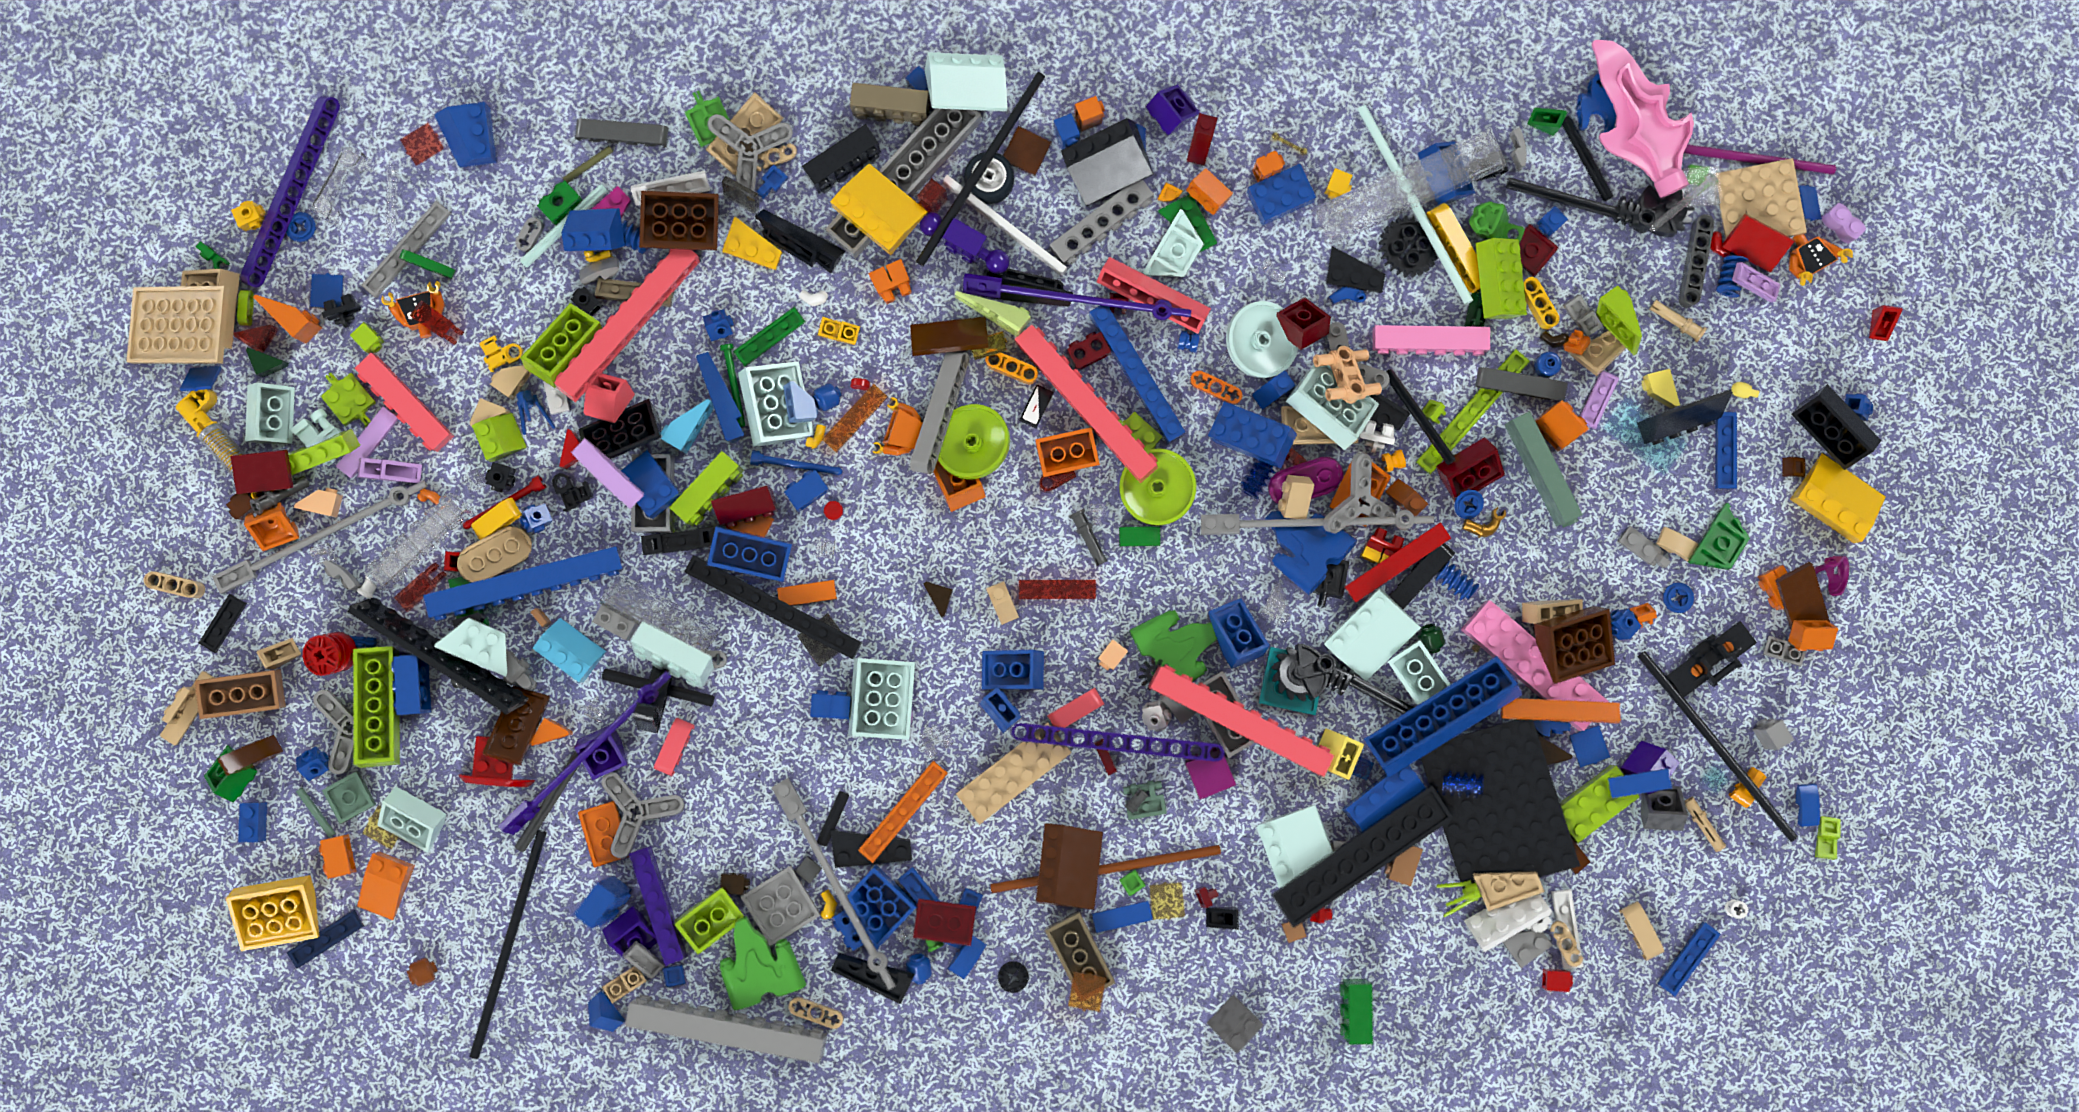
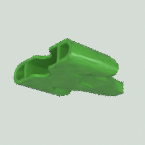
(1175, 648)
(758, 969)

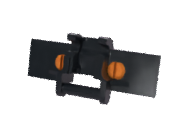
(1707, 654)

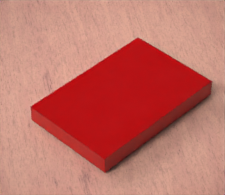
(1757, 243)

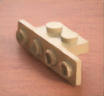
(181, 712)

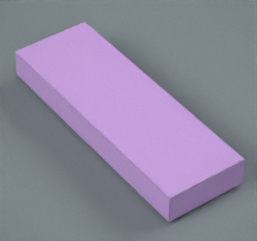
(1756, 282)
(1599, 398)

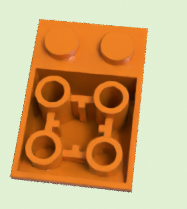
(1561, 425)

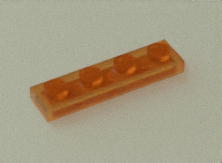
(855, 418)

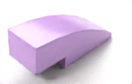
(389, 470)

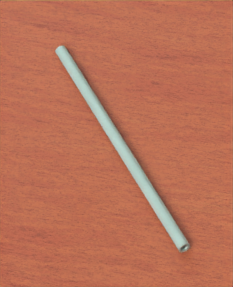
(1418, 211)

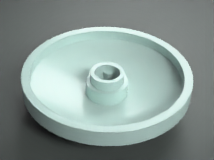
(1258, 341)

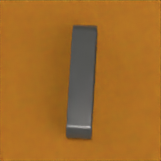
(618, 131)
(1702, 255)
(1521, 384)

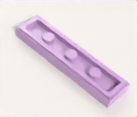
(369, 441)

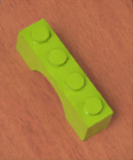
(324, 451)

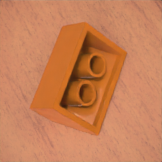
(1067, 452)
(1379, 481)

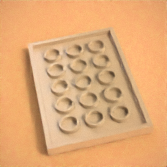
(178, 325)

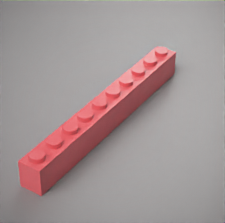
(626, 323)
(1086, 404)
(1241, 721)

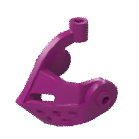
(1836, 582)

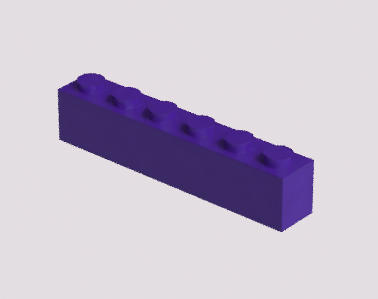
(658, 905)

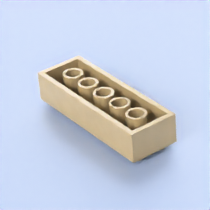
(1011, 776)

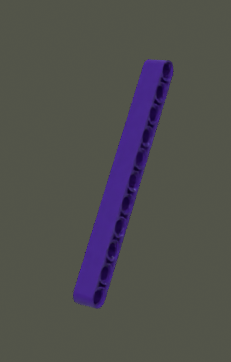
(298, 186)
(1127, 742)

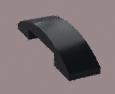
(677, 541)

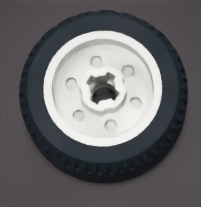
(1002, 179)

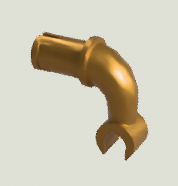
(1484, 530)

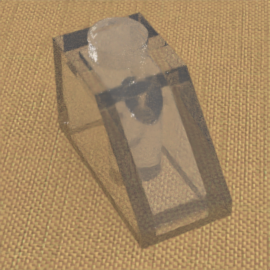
(1276, 606)

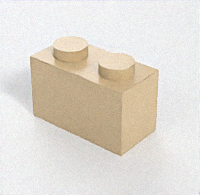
(1296, 497)

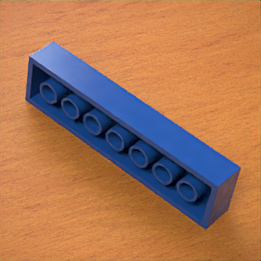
(1443, 716)

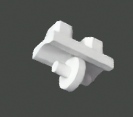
(1385, 436)

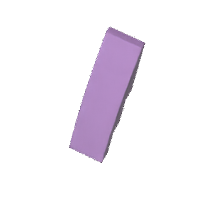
(607, 473)

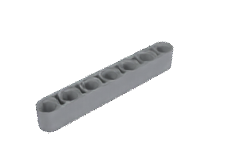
(939, 412)

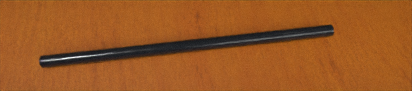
(980, 169)
(1718, 746)
(508, 944)

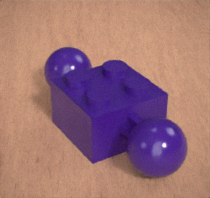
(967, 242)

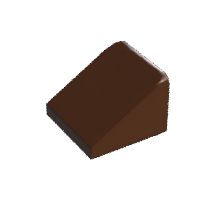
(1793, 467)

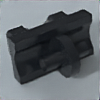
(333, 312)

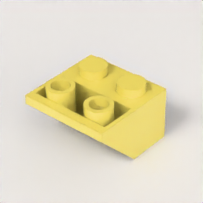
(1345, 752)

